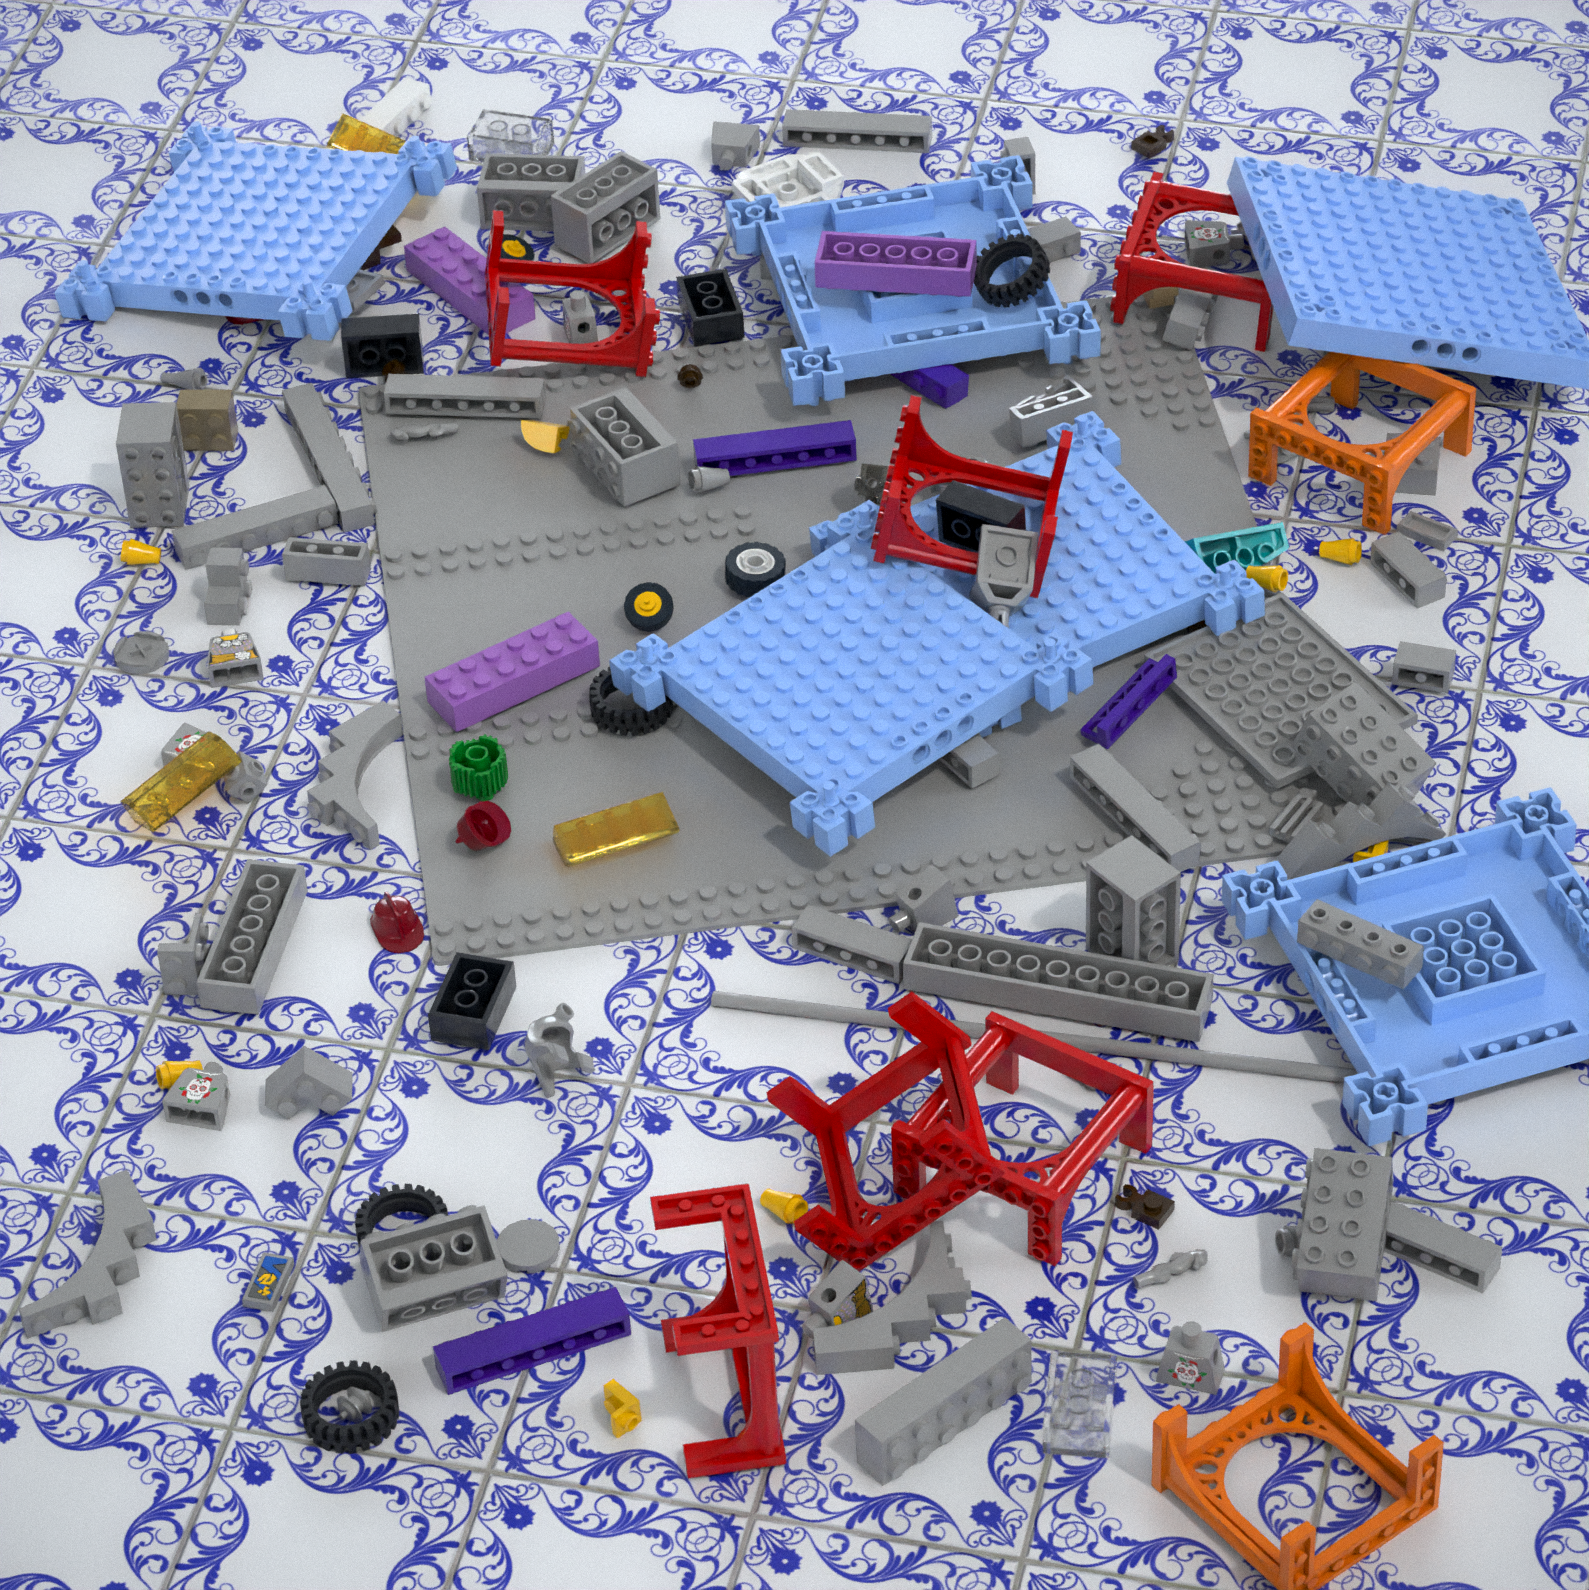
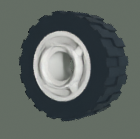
(753, 567)

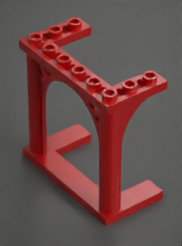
(616, 273)
(1141, 274)
(925, 457)
(997, 1055)
(959, 1146)
(736, 1320)

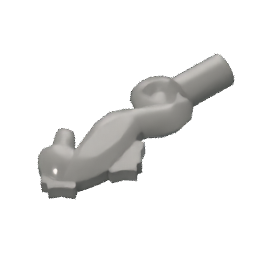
(417, 430)
(1178, 1264)

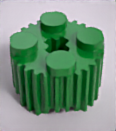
(478, 767)

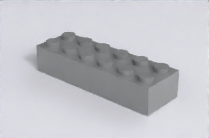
(252, 937)
(943, 1401)

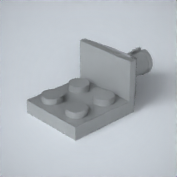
(1004, 571)

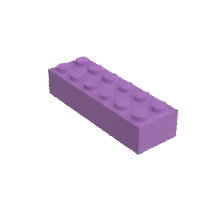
(895, 263)
(458, 277)
(512, 671)

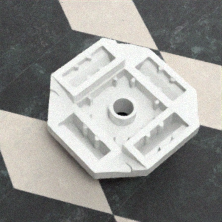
(792, 179)

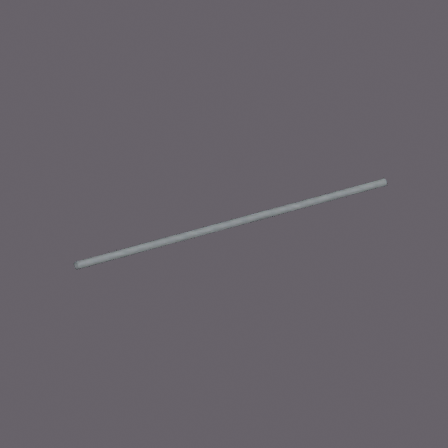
(1085, 1043)

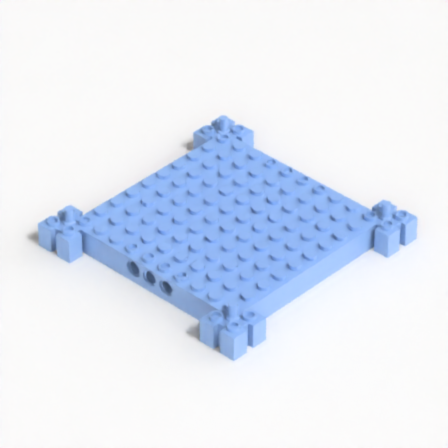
(257, 231)
(880, 333)
(1113, 565)
(850, 677)
(1498, 971)

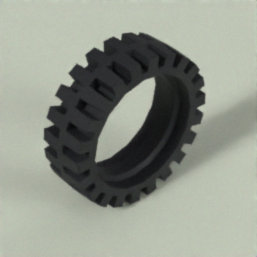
(1019, 288)
(622, 719)
(396, 1201)
(352, 1435)

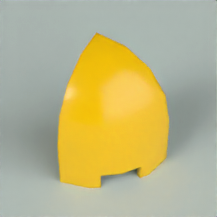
(544, 435)

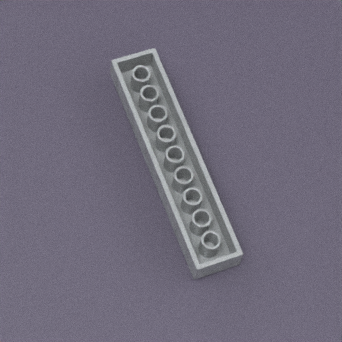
(1058, 981)

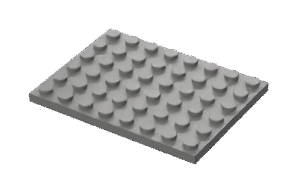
(1267, 680)

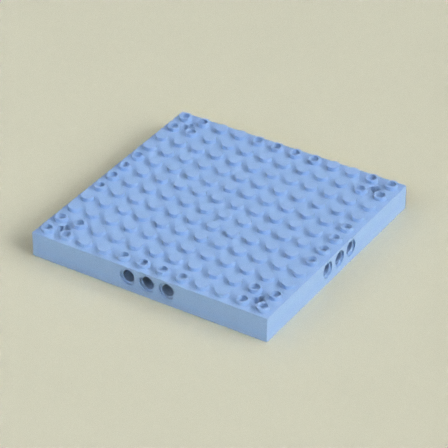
(1408, 273)

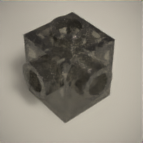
(868, 476)

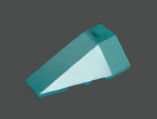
(1247, 546)

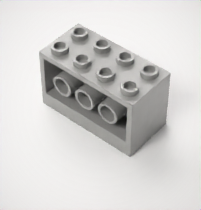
(524, 188)
(603, 207)
(625, 446)
(152, 464)
(1133, 904)
(433, 1267)

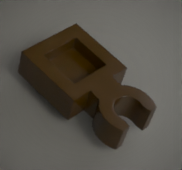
(1152, 143)
(1147, 1208)

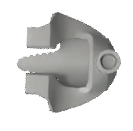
(551, 1049)

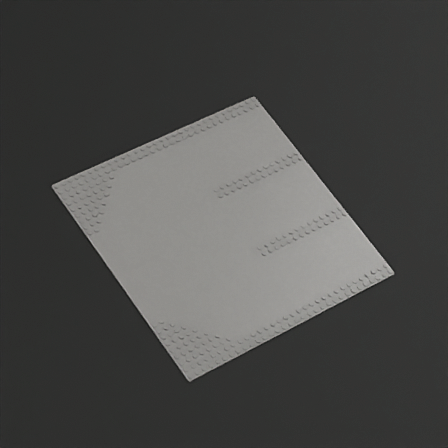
(488, 502)

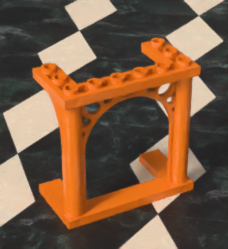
(1382, 474)
(1305, 1393)

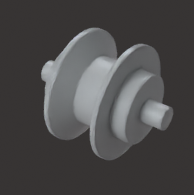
(357, 1402)

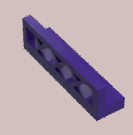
(1130, 701)

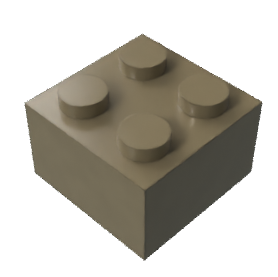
(207, 420)

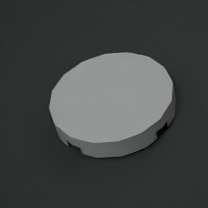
(141, 653)
(528, 1246)

